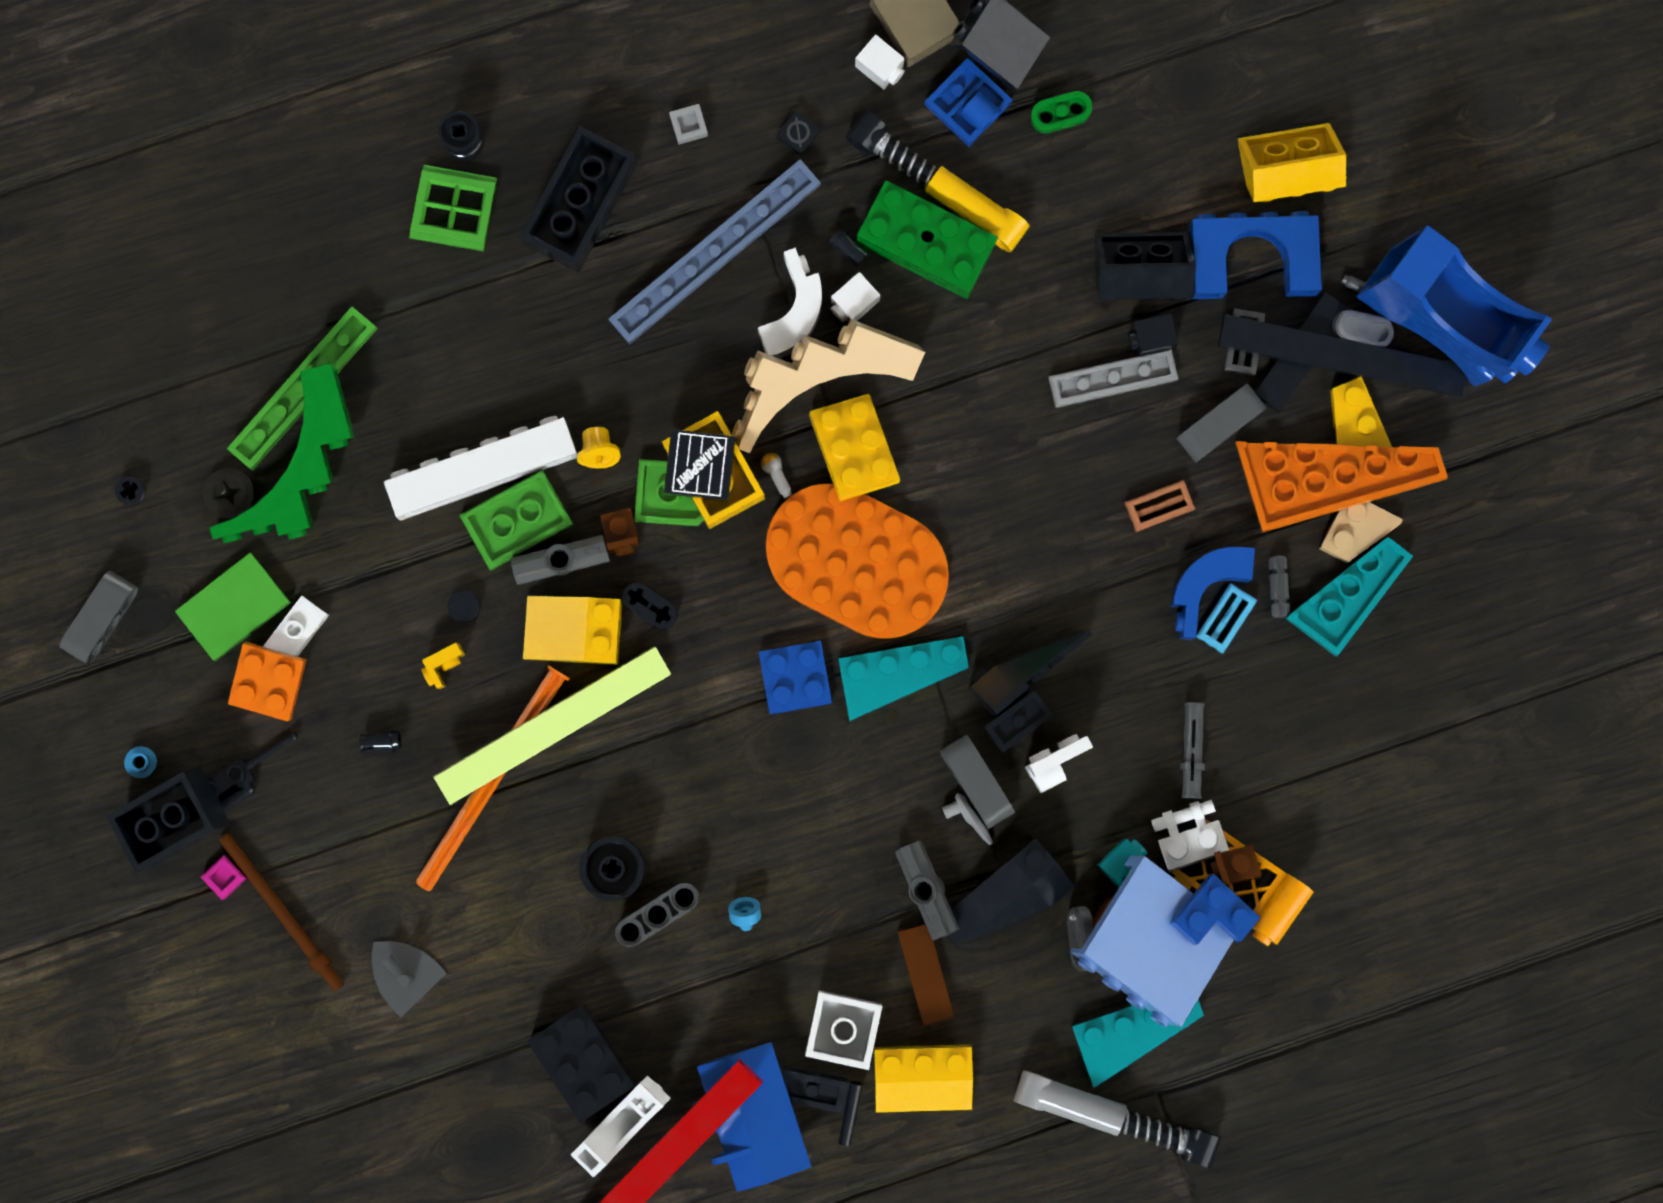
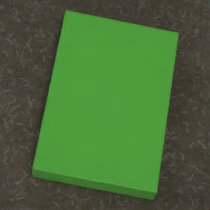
(516, 520)
(232, 607)

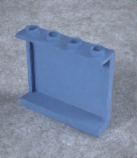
(1145, 953)

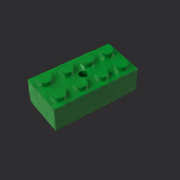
(952, 257)

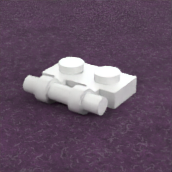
(1194, 844)

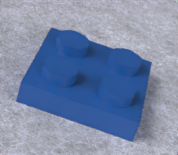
(795, 677)

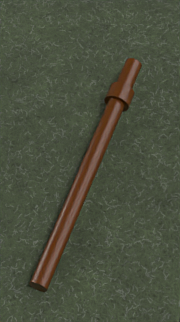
(319, 961)

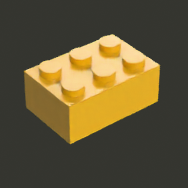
(743, 486)

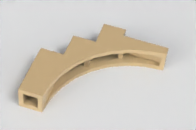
(814, 362)

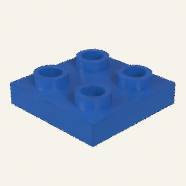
(968, 102)

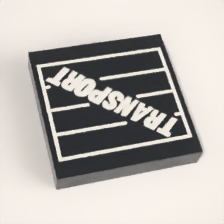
(699, 465)

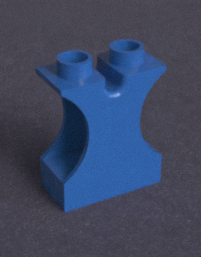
(1442, 299)

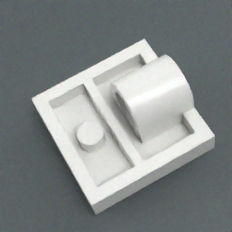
(1046, 766)

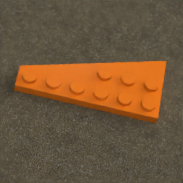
(1317, 479)

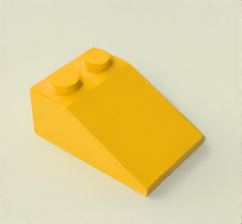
(573, 629)

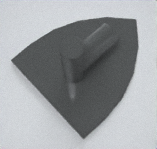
(403, 974)

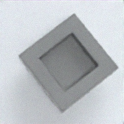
(688, 124)

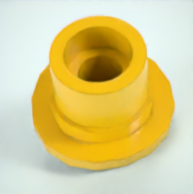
(597, 449)

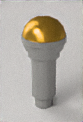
(772, 465)

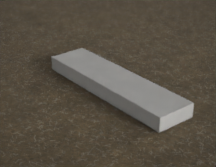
(1113, 378)

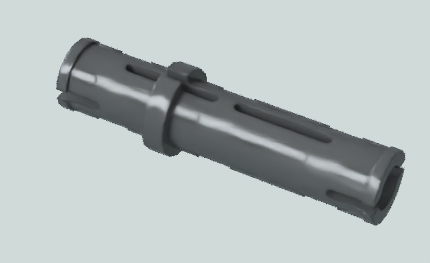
(1192, 789)

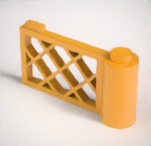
(1278, 905)

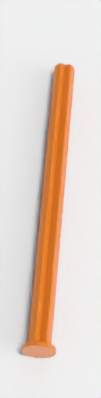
(480, 796)

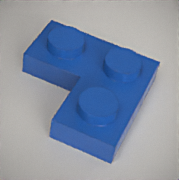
(1214, 904)

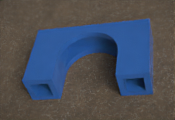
(1292, 235)

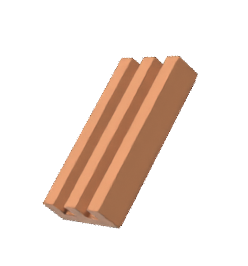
(1134, 516)

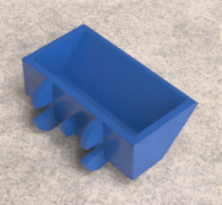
(762, 1134)

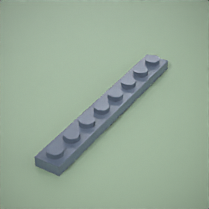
(714, 251)

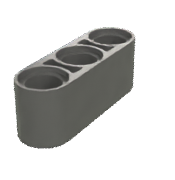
(1221, 423)
(98, 617)
(977, 781)
(642, 919)

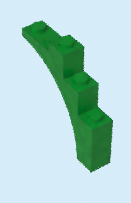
(286, 505)

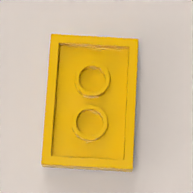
(854, 447)

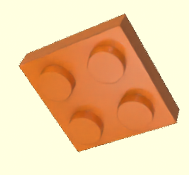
(267, 681)

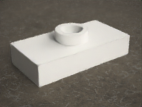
(297, 628)

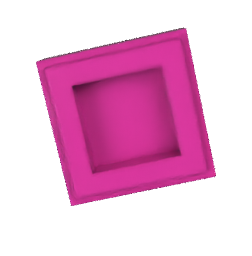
(223, 877)

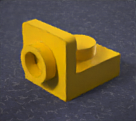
(445, 659)

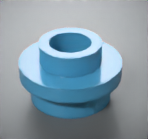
(150, 762)

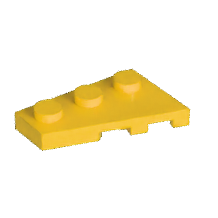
(1356, 417)

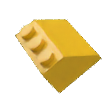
(1292, 162)
(923, 1078)

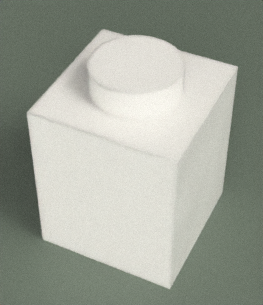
(880, 62)
(854, 299)

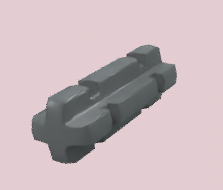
(1279, 586)

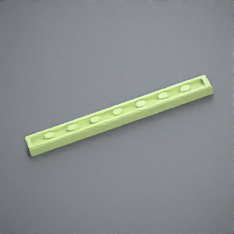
(552, 725)

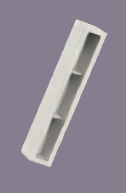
(480, 468)

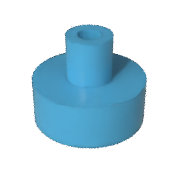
(744, 912)

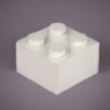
(843, 1030)

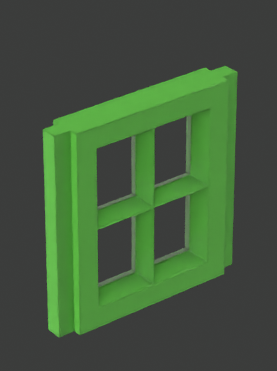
(458, 181)

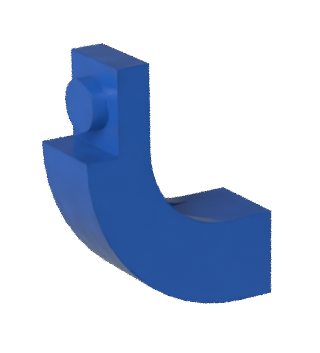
(1219, 565)

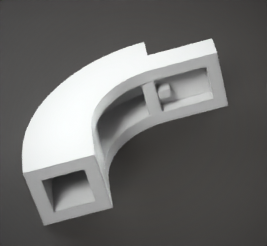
(782, 335)
(620, 1126)

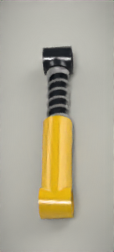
(871, 135)

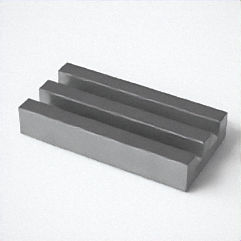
(1240, 368)

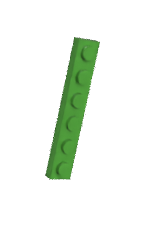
(288, 402)

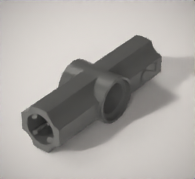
(539, 564)
(936, 909)

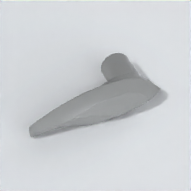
(963, 806)

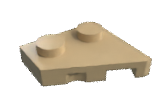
(1356, 530)

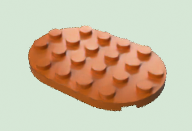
(857, 562)

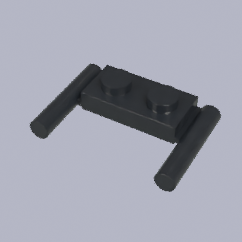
(825, 1093)

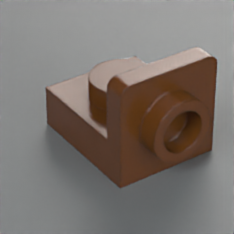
(620, 532)
(1236, 865)

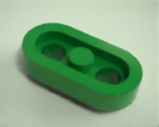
(1060, 112)

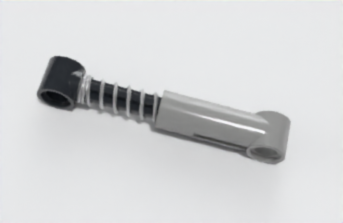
(1112, 1117)

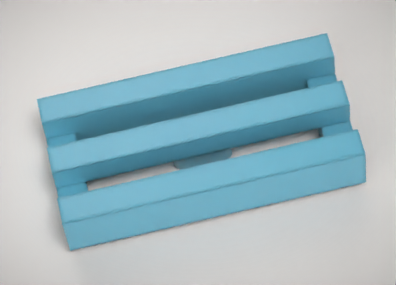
(1211, 640)

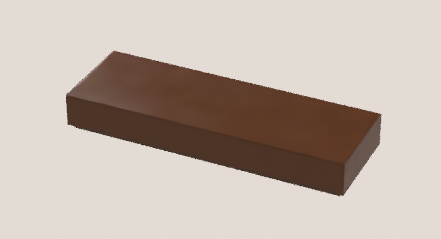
(925, 974)

